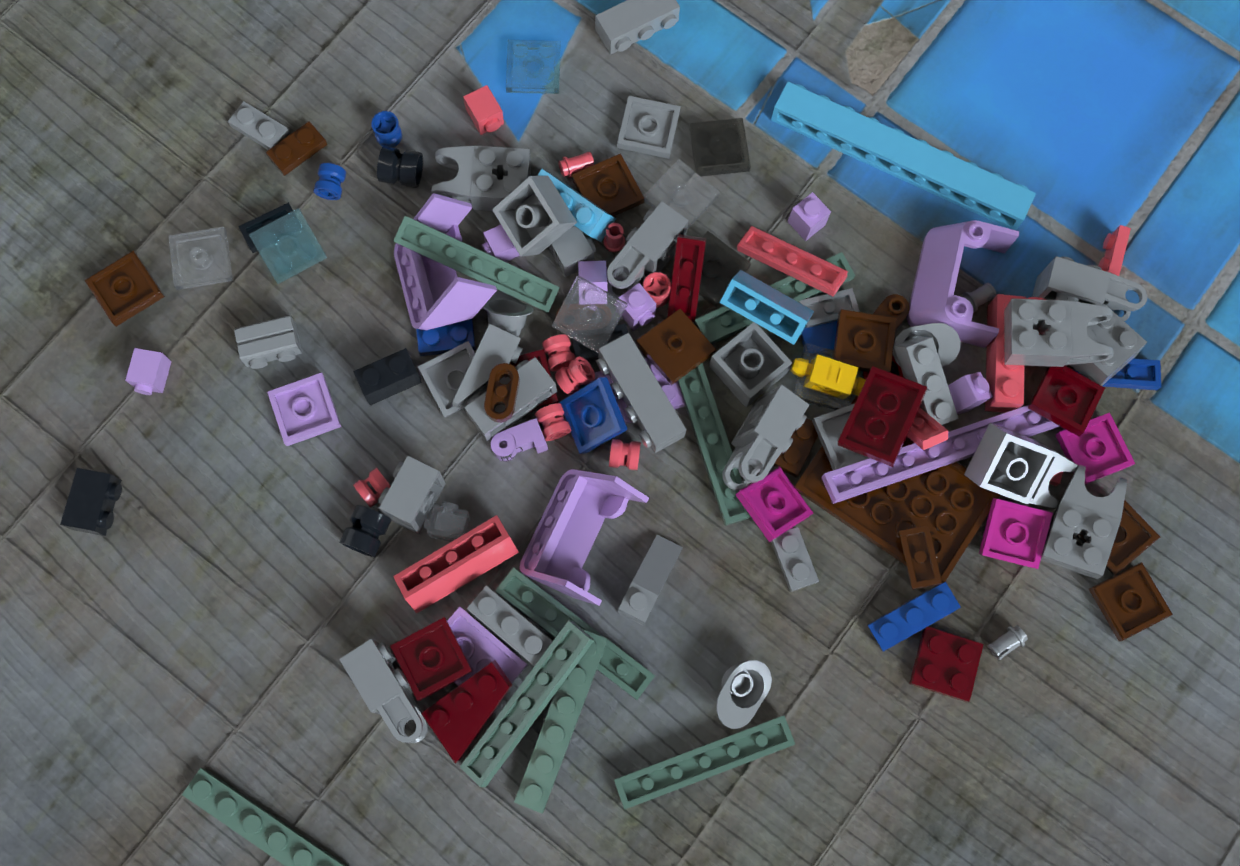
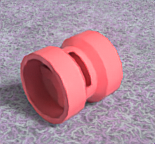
(658, 283)
(558, 351)
(577, 374)
(553, 422)
(624, 454)
(378, 482)

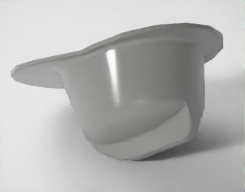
(507, 312)
(944, 337)
(742, 693)

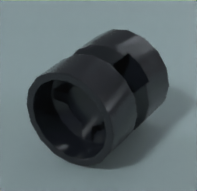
(400, 167)
(365, 531)

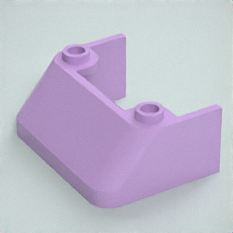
(937, 276)
(431, 289)
(571, 527)

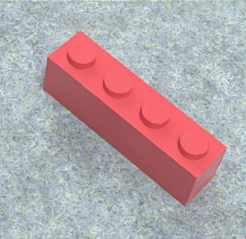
(1005, 381)
(455, 564)

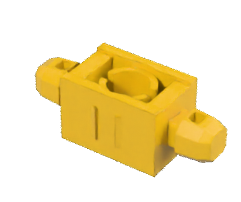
(828, 376)

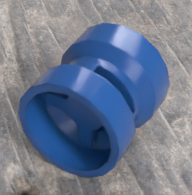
(386, 123)
(329, 181)

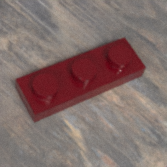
(687, 275)

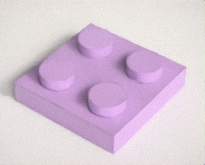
(304, 409)

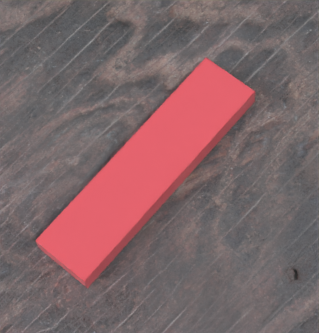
(792, 261)

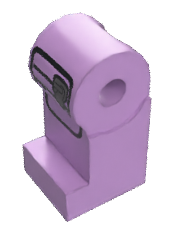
(518, 439)

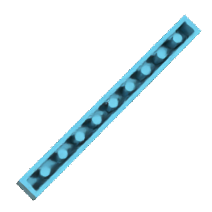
(903, 156)

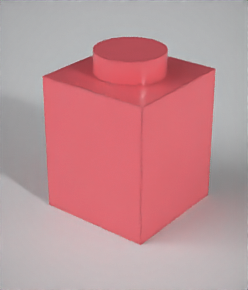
(484, 110)

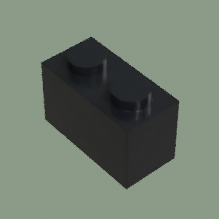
(387, 377)
(91, 502)

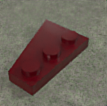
(463, 711)

